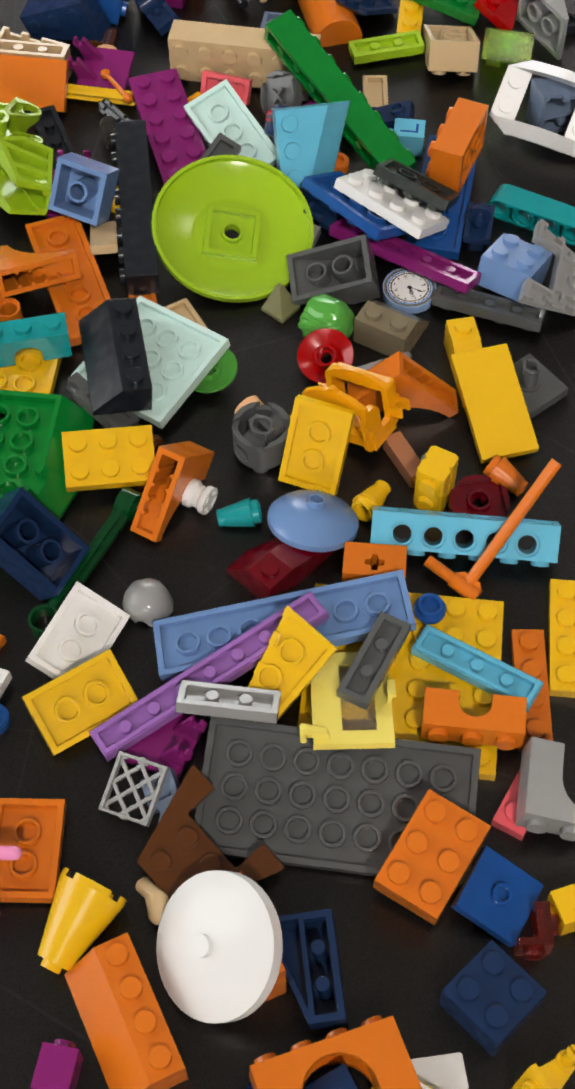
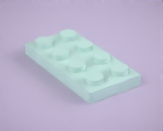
(225, 113)

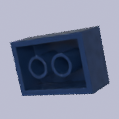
(37, 545)

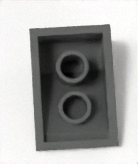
(337, 269)

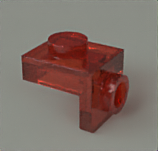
(543, 928)

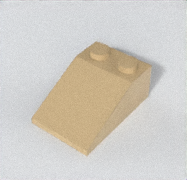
(451, 49)

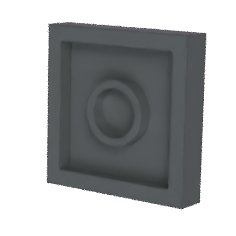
(538, 385)

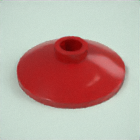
(319, 344)

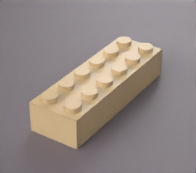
(222, 49)

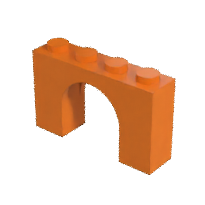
(372, 1049)

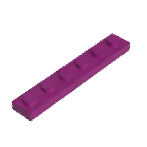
(413, 258)

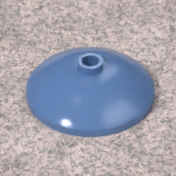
(312, 520)

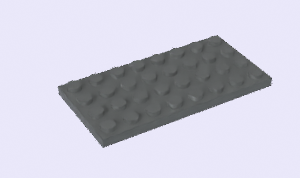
(322, 805)

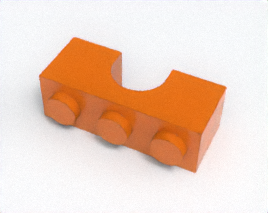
(446, 721)

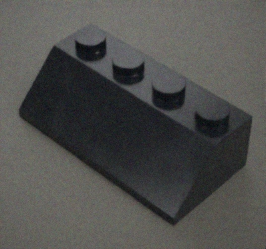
(116, 358)

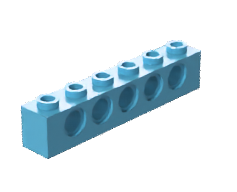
(481, 526)

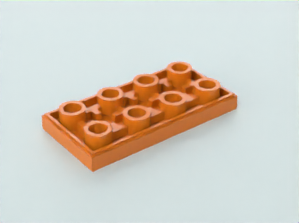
(34, 80)

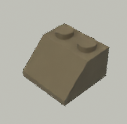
(387, 328)

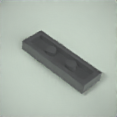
(373, 660)

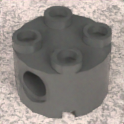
(260, 435)

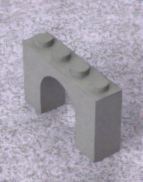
(541, 792)

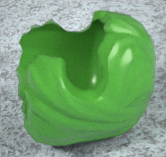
(326, 312)

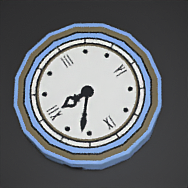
(408, 291)

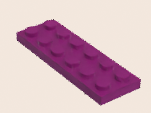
(169, 130)

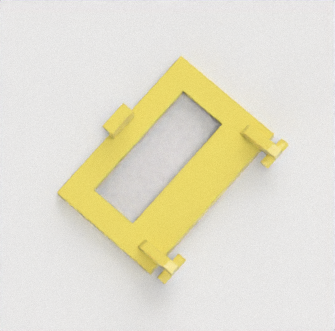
(341, 723)

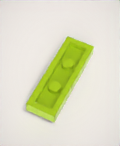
(386, 47)

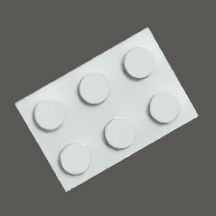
(77, 632)

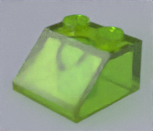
(506, 47)

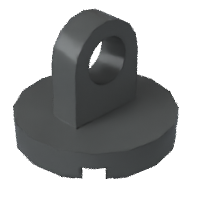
(282, 89)

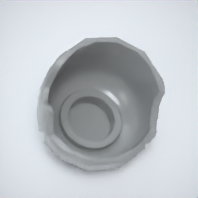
(147, 601)

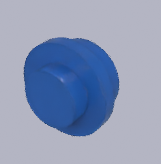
(429, 608)

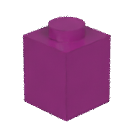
(57, 1066)

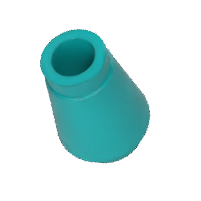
(240, 514)

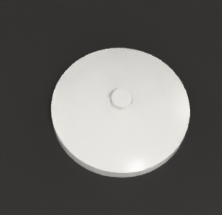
(219, 946)

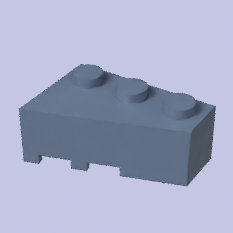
(550, 104)

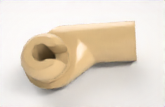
(154, 897)

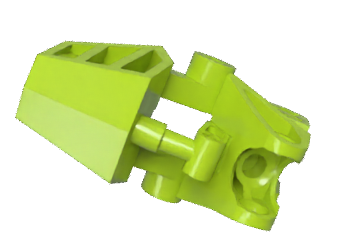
(24, 161)

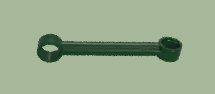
(123, 511)

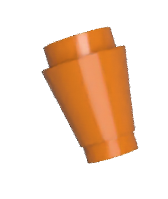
(505, 473)

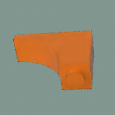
(32, 271)
(411, 382)
(169, 475)

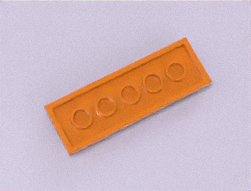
(75, 296)

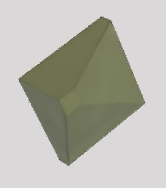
(280, 304)

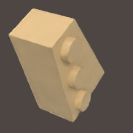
(25, 46)

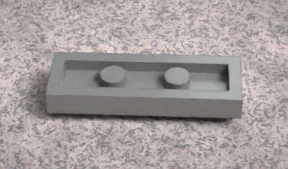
(228, 701)

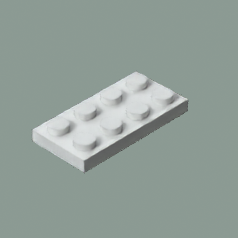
(391, 204)

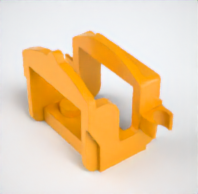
(367, 427)

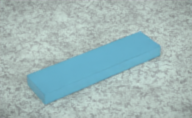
(474, 666)

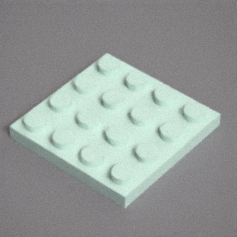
(177, 358)

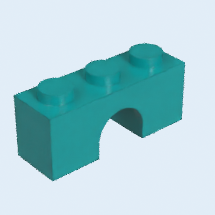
(44, 333)

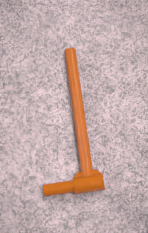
(467, 583)

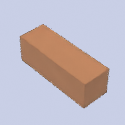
(402, 457)

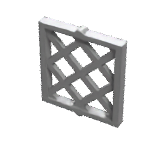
(155, 793)

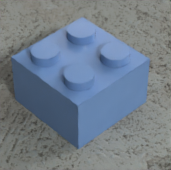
(83, 188)
(510, 263)

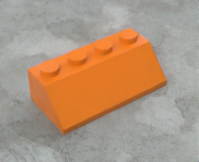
(124, 1018)

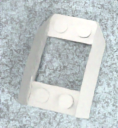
(510, 98)

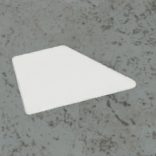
(442, 1071)

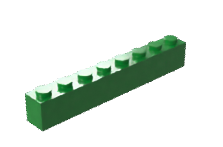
(327, 84)

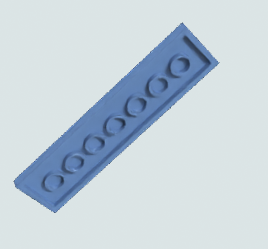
(350, 605)

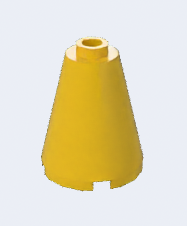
(75, 920)

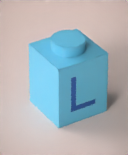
(411, 134)

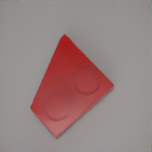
(499, 12)

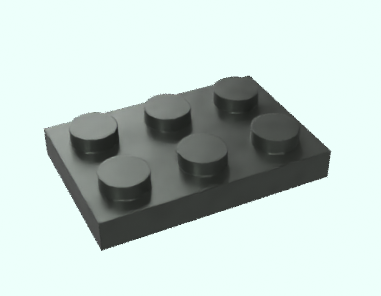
(416, 185)

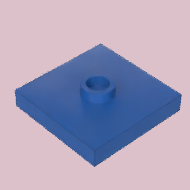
(497, 896)

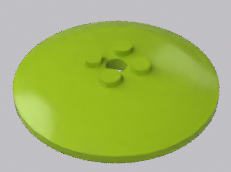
(223, 196)

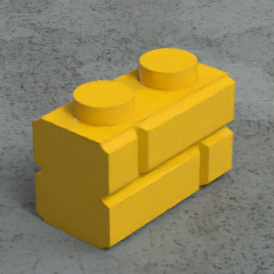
(435, 479)

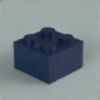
(492, 997)

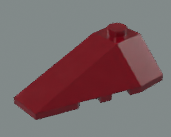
(274, 568)

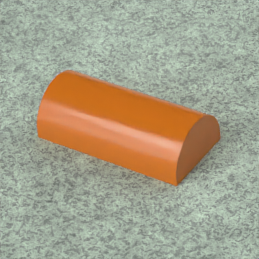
(330, 20)

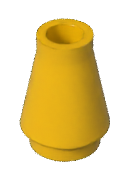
(372, 496)

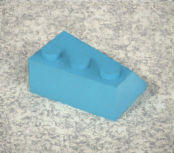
(308, 138)

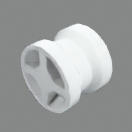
(199, 496)

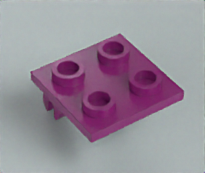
(96, 59)
(170, 744)

